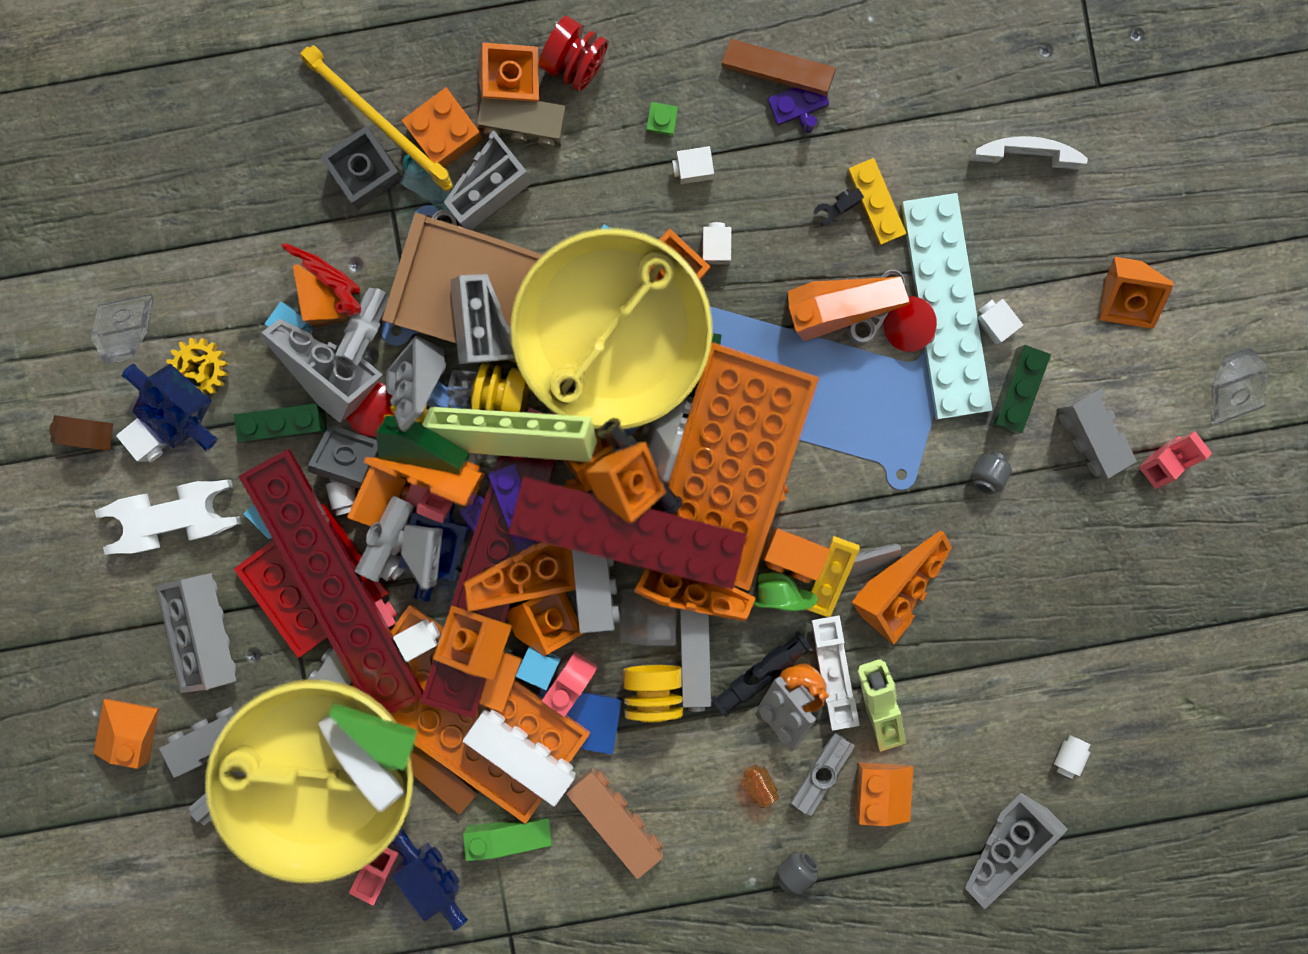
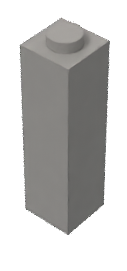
(695, 660)

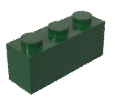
(1020, 389)
(280, 423)

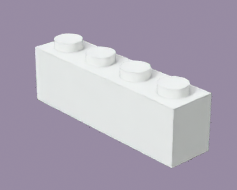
(520, 757)

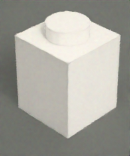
(693, 165)
(716, 244)
(998, 320)
(141, 441)
(417, 639)

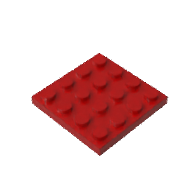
(281, 597)

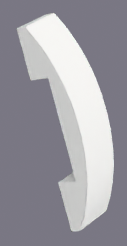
(1062, 154)
(834, 670)
(366, 772)

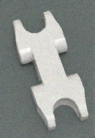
(143, 522)

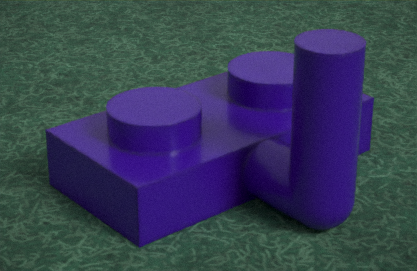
(797, 104)

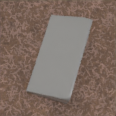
(875, 559)

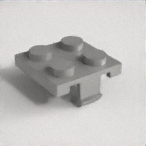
(784, 713)

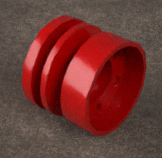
(568, 51)

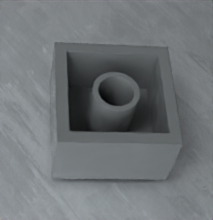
(361, 167)

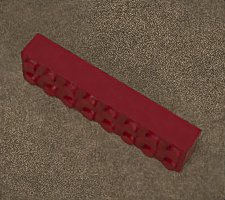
(651, 541)

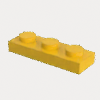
(877, 201)
(833, 575)

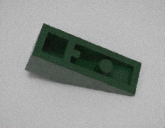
(418, 447)

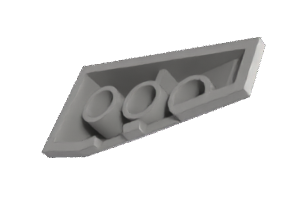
(312, 363)
(414, 378)
(665, 435)
(1017, 841)

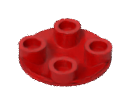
(911, 325)
(370, 413)

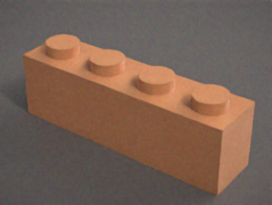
(615, 822)

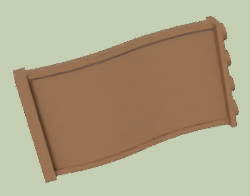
(439, 253)

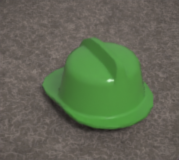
(780, 592)

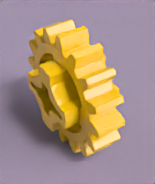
(208, 362)

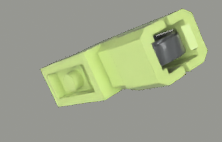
(881, 704)

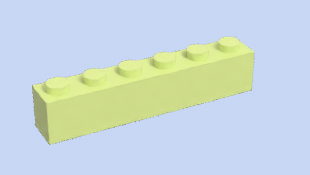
(515, 433)

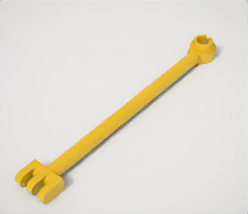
(313, 59)

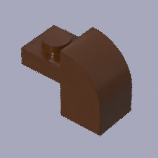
(81, 432)

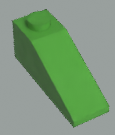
(380, 738)
(505, 838)

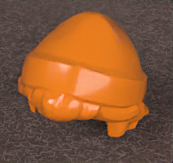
(811, 679)

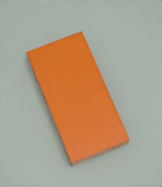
(498, 690)

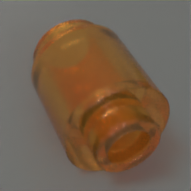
(760, 786)

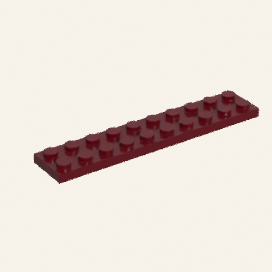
(490, 545)
(330, 581)

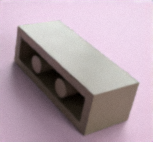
(523, 120)

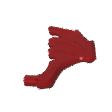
(331, 277)

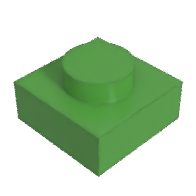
(662, 119)

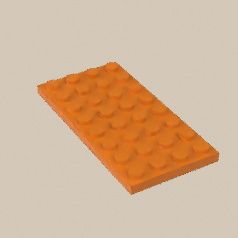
(741, 446)
(442, 732)

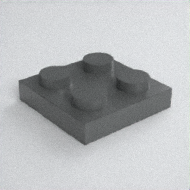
(342, 456)

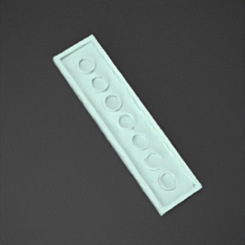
(945, 281)

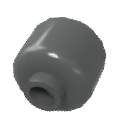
(991, 473)
(797, 873)

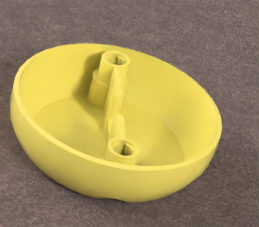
(611, 327)
(297, 804)

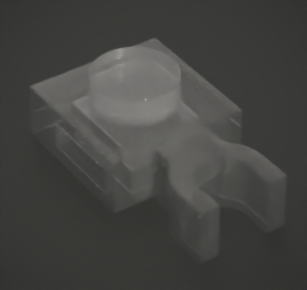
(460, 388)

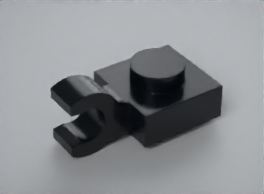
(845, 201)

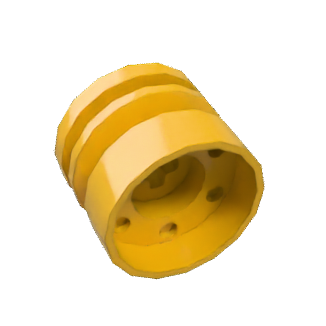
(498, 393)
(653, 696)

